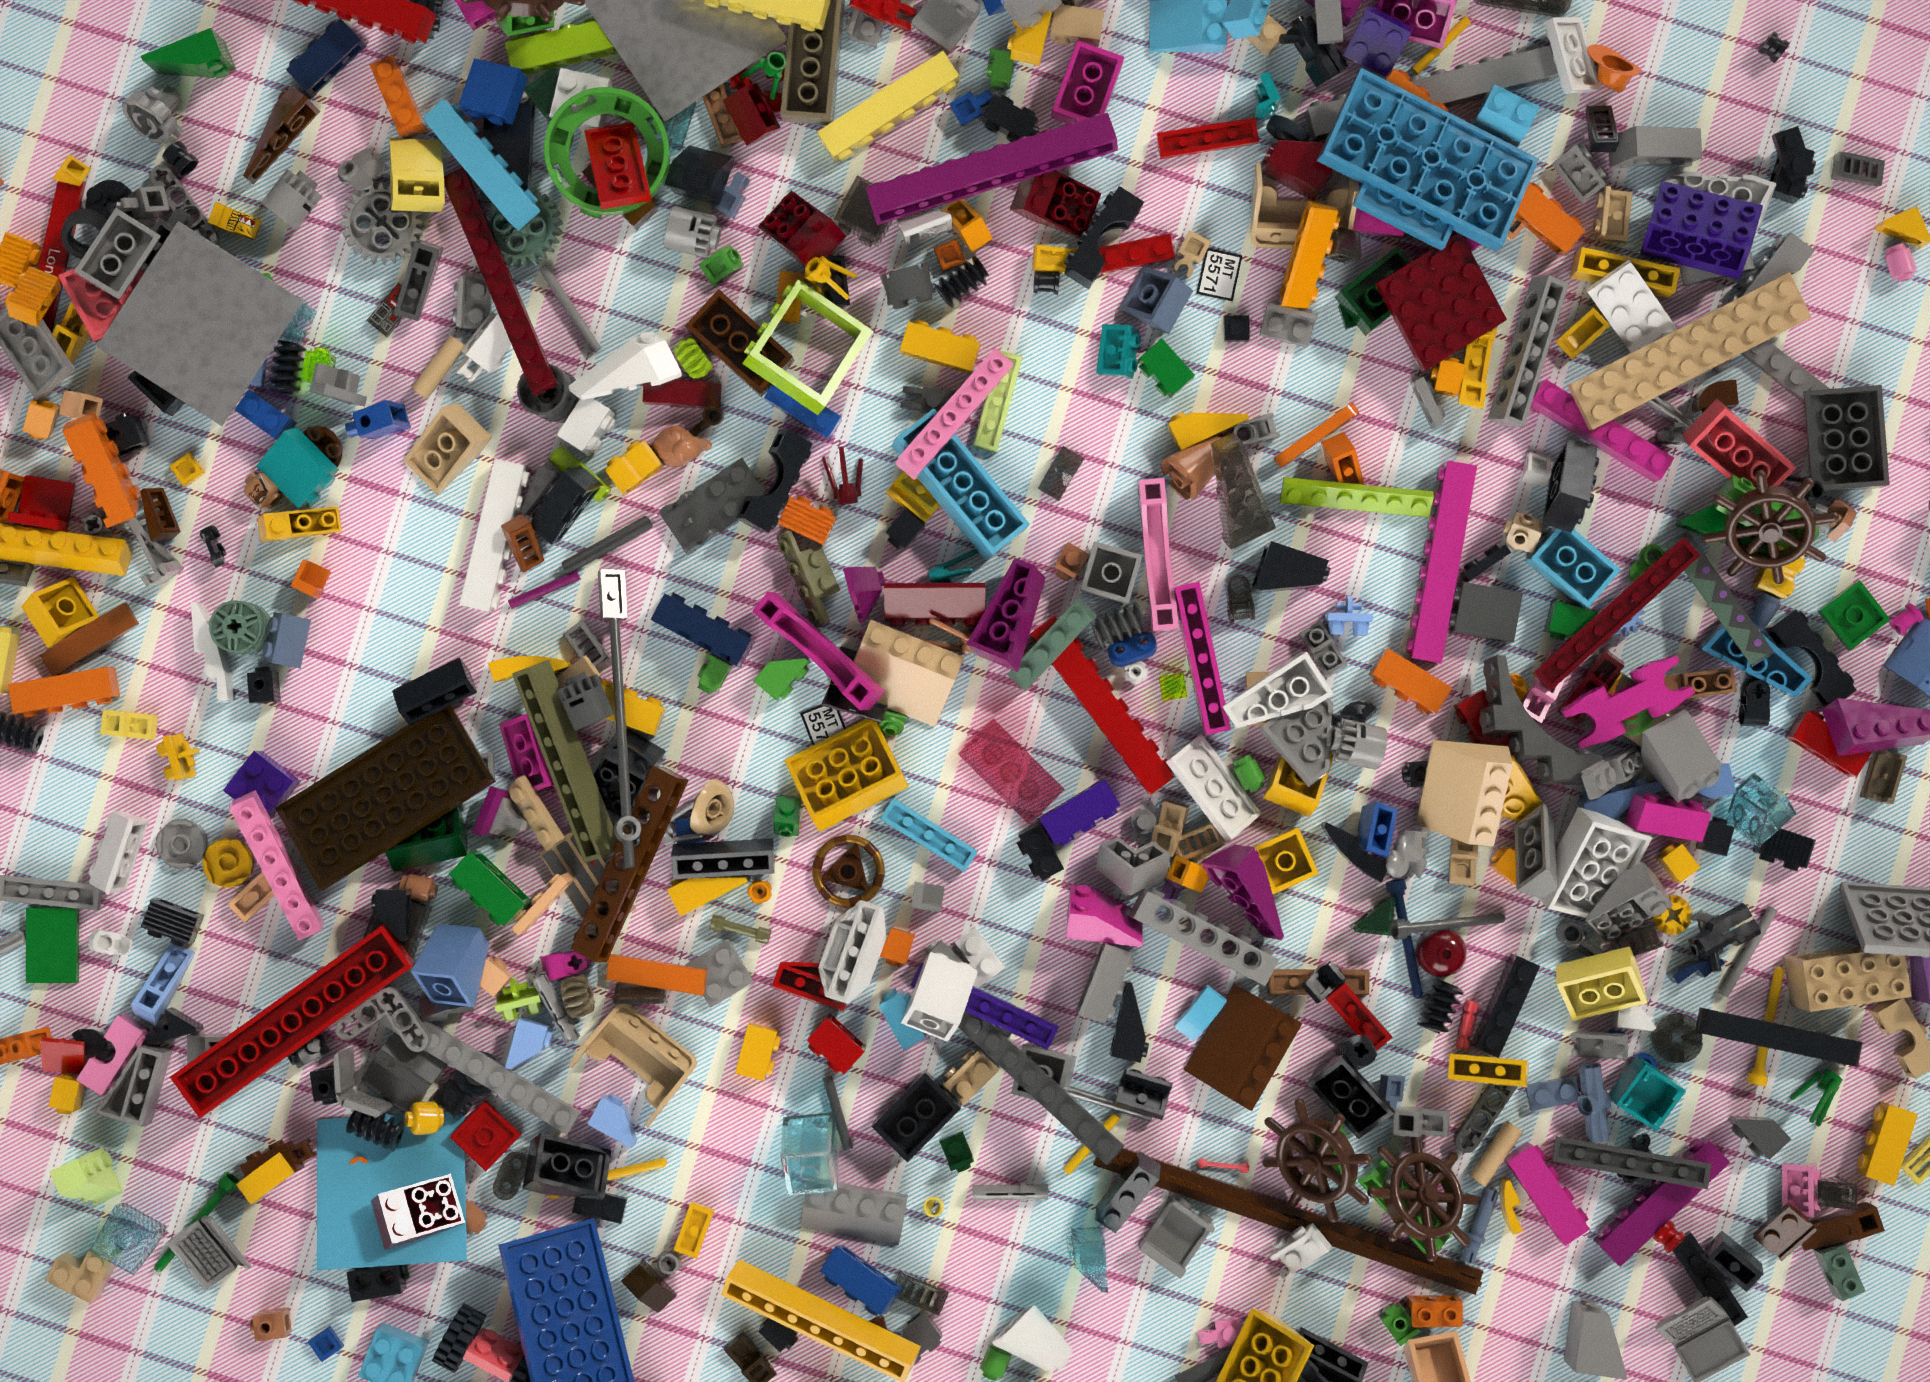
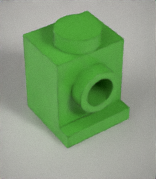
(1000, 69)
(713, 675)
(1404, 1332)

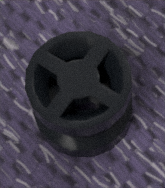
(1774, 47)

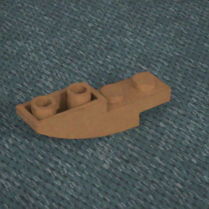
(1704, 682)

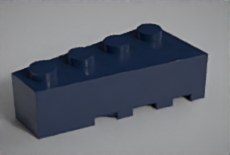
(703, 630)

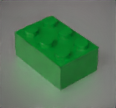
(489, 888)

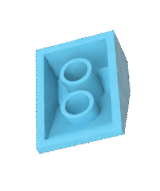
(1187, 26)

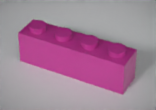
(1546, 1193)

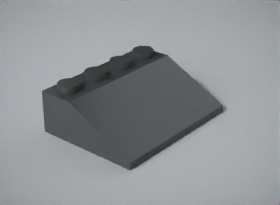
(1847, 438)

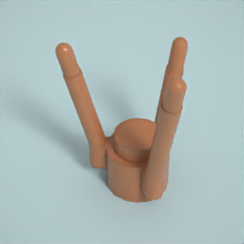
(963, 637)

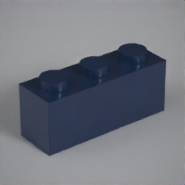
(325, 57)

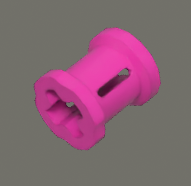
(1905, 619)

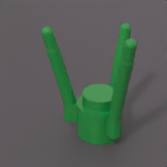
(1827, 1083)

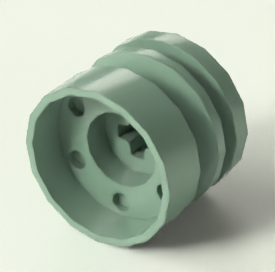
(247, 639)

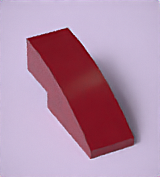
(683, 394)
(1599, 672)

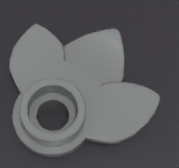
(360, 170)

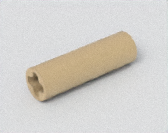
(438, 367)
(1496, 1153)

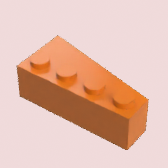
(103, 468)

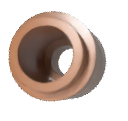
(422, 887)
(474, 1218)

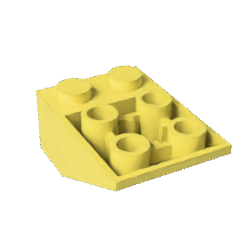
(416, 175)

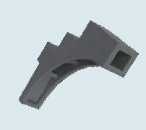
(1526, 739)

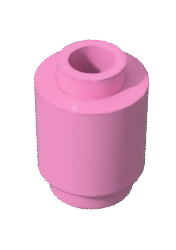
(1900, 262)

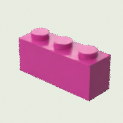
(1668, 817)

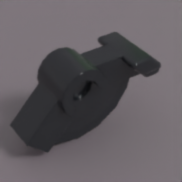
(216, 549)
(1355, 711)
(94, 1042)

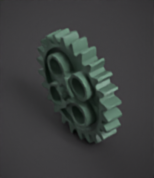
(534, 243)

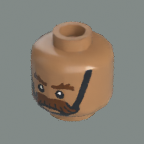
(262, 490)

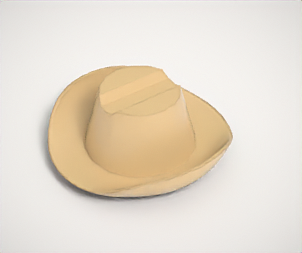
(712, 808)

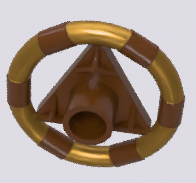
(848, 870)

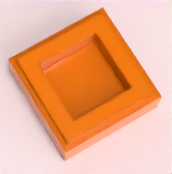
(949, 255)

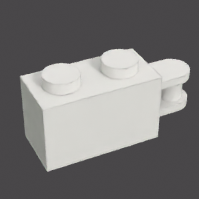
(485, 348)

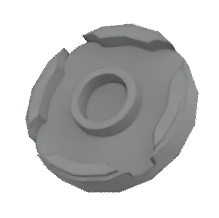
(181, 843)

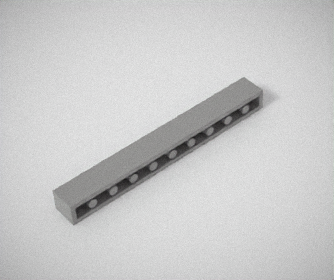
(1458, 85)

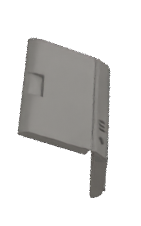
(344, 1080)
(207, 1251)
(1704, 1338)

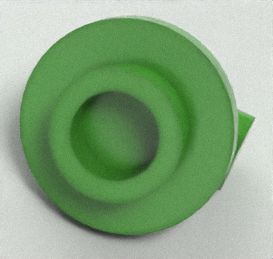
(893, 723)

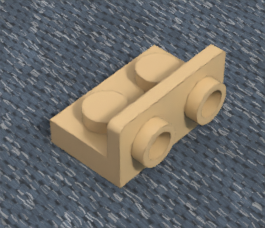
(970, 1075)

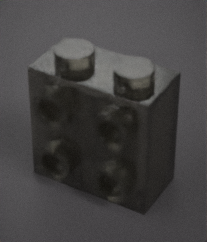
(857, 216)

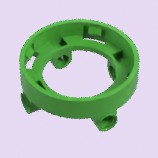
(561, 135)

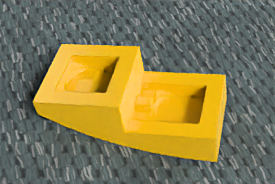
(265, 1178)
(1509, 1199)

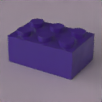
(1080, 812)

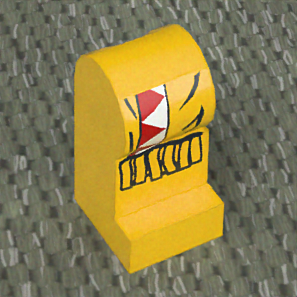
(234, 221)

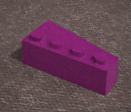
(1009, 616)
(1874, 726)

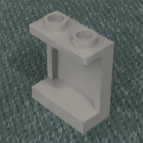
(1176, 1235)

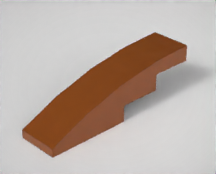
(89, 639)

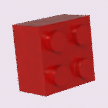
(836, 1044)

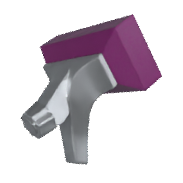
(498, 815)

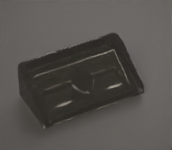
(637, 994)

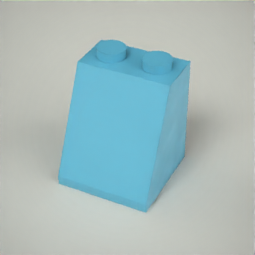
(1505, 115)

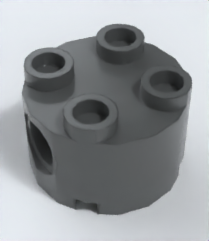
(908, 285)

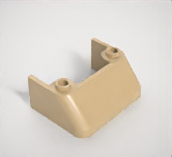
(1277, 221)
(642, 1049)

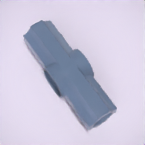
(1593, 1102)

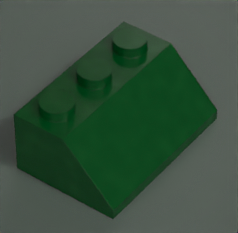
(434, 843)

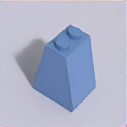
(452, 964)

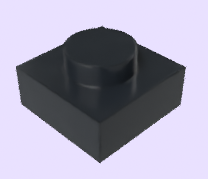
(1236, 328)

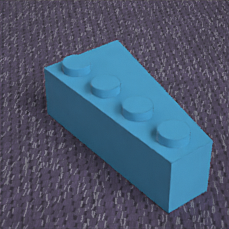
(1776, 670)

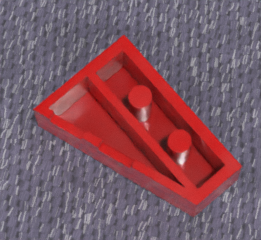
(804, 981)

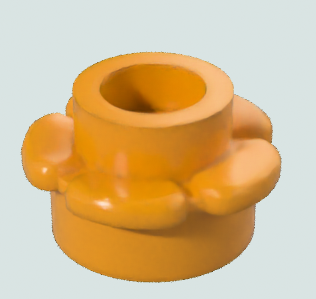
(766, 891)

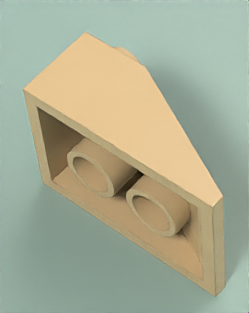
(447, 447)

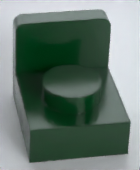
(957, 1151)

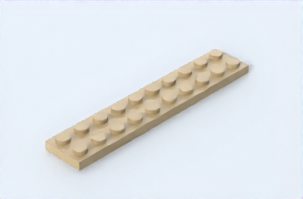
(1689, 351)

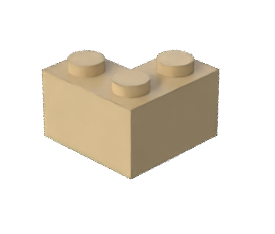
(81, 1277)

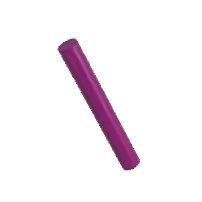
(544, 589)

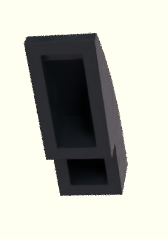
(1352, 850)

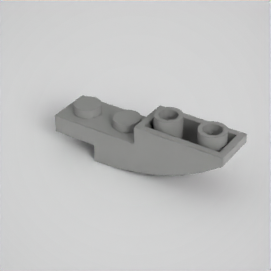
(1611, 771)

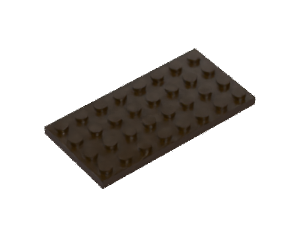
(384, 796)

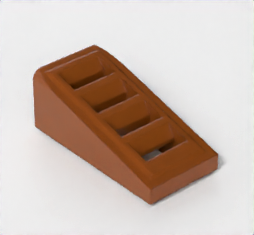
(513, 531)

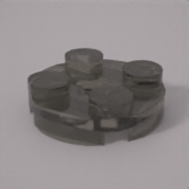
(1662, 1038)

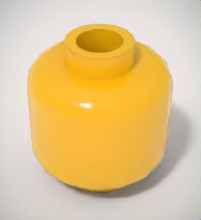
(424, 1118)

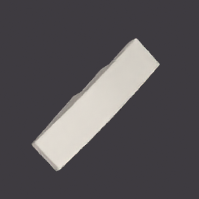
(215, 657)

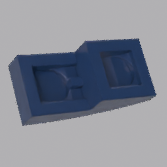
(1700, 967)

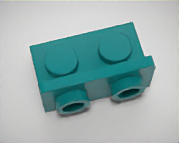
(1267, 98)
(1118, 350)

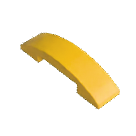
(1477, 361)

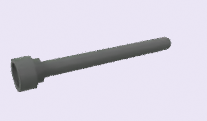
(1401, 928)

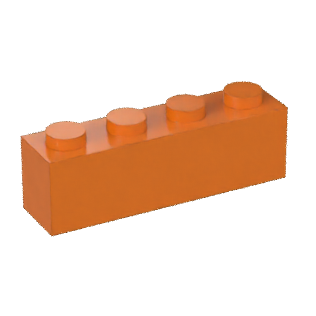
(64, 690)

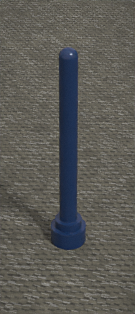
(1397, 890)

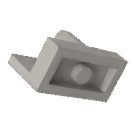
(337, 384)

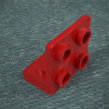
(44, 503)

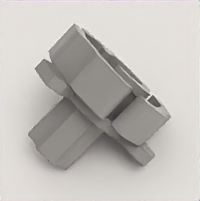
(152, 113)

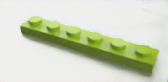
(1356, 497)

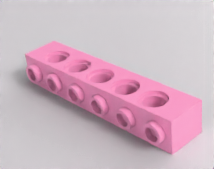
(954, 413)
(276, 865)

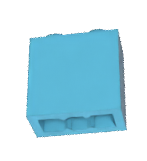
(893, 1008)

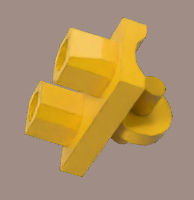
(179, 756)

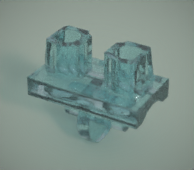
(294, 333)

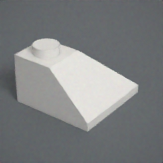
(923, 225)

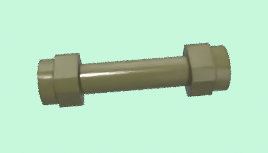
(719, 923)

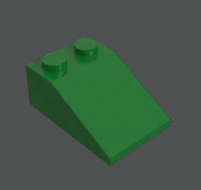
(195, 56)

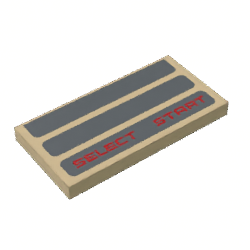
(587, 875)

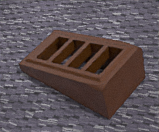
(157, 529)

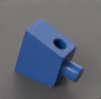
(378, 420)

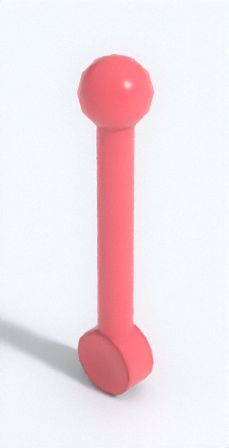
(1243, 1167)

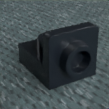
(454, 1099)

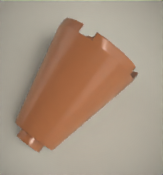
(1190, 469)

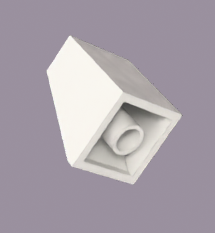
(939, 996)

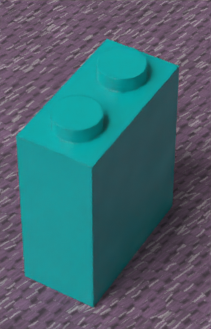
(298, 468)

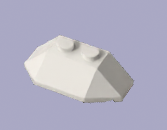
(853, 951)

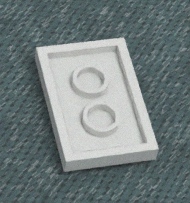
(1571, 56)

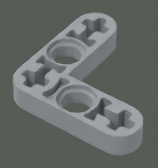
(382, 1010)

